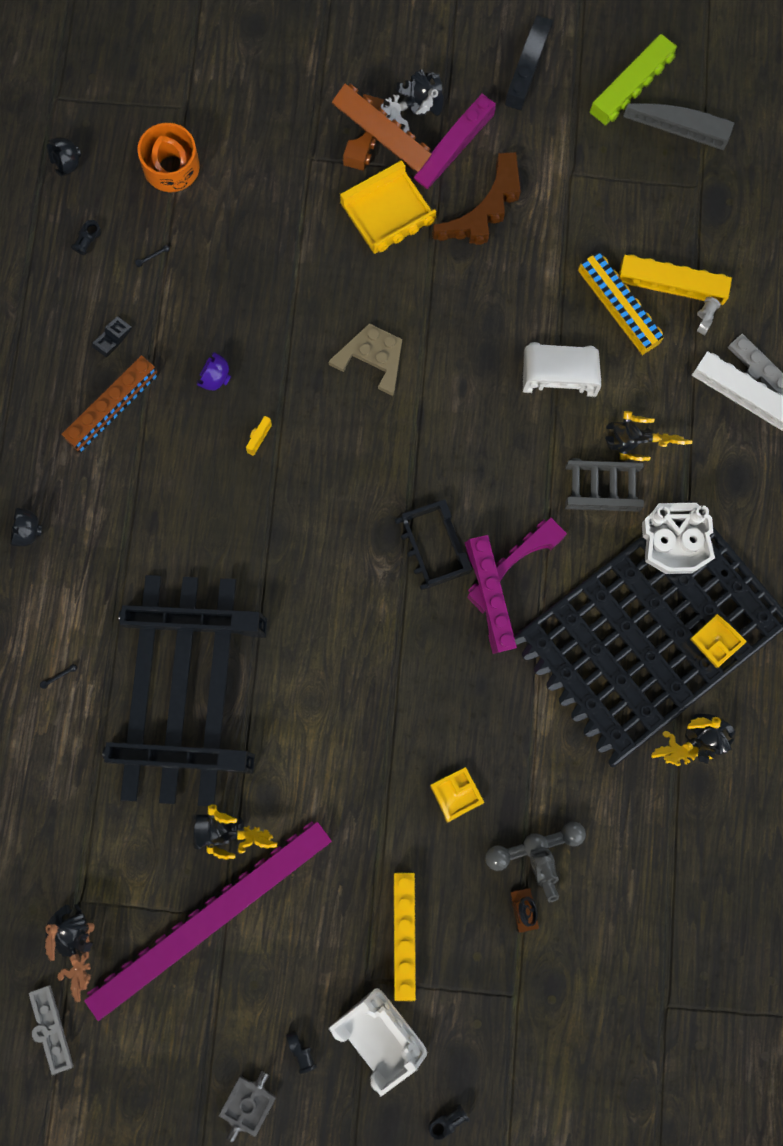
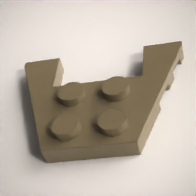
(376, 349)

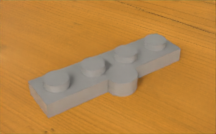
(758, 364)
(50, 1030)

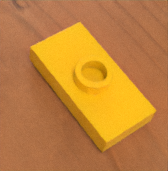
(258, 435)

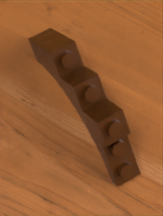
(491, 209)

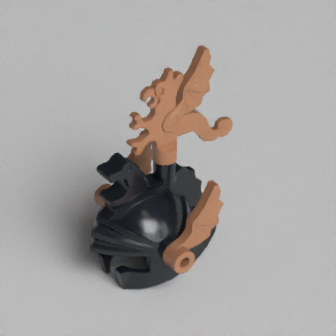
(68, 936)

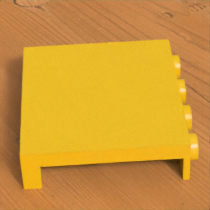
(387, 208)

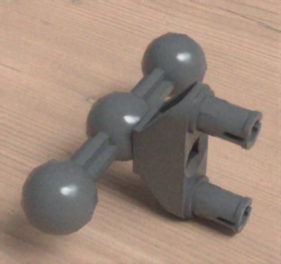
(541, 858)

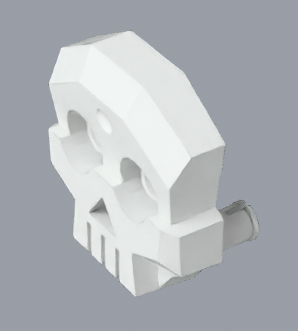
(679, 553)

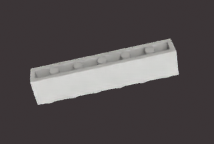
(741, 388)

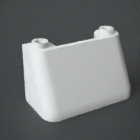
(561, 368)
(381, 1040)

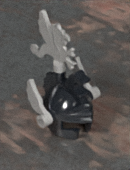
(419, 97)

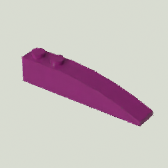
(456, 140)

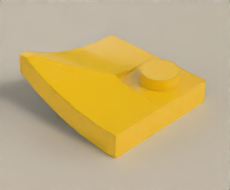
(718, 640)
(456, 794)

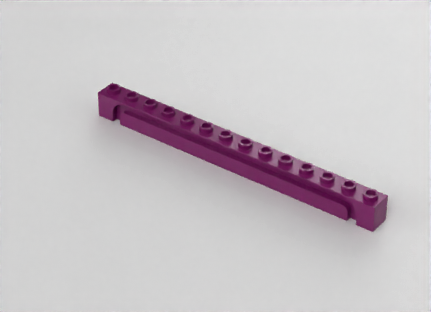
(207, 921)

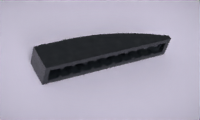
(528, 63)

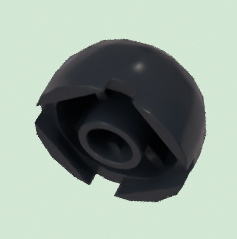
(64, 155)
(24, 528)

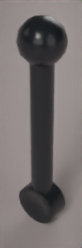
(139, 262)
(44, 684)

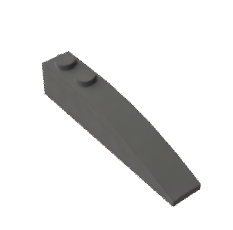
(683, 122)

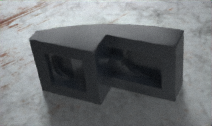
(114, 334)

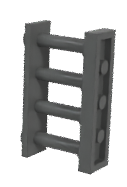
(594, 501)

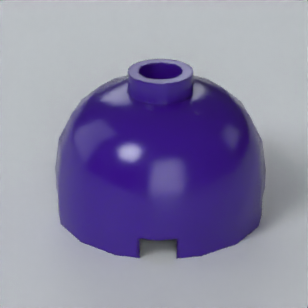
(214, 373)

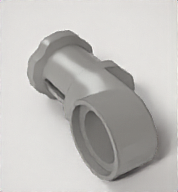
(706, 314)

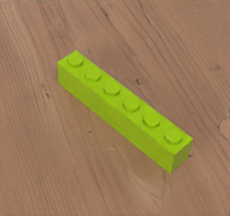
(633, 79)

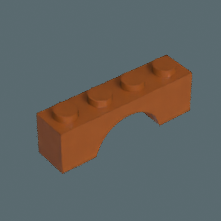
(358, 151)

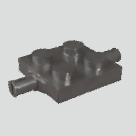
(247, 1106)

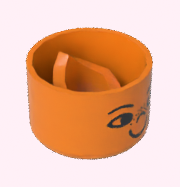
(163, 142)

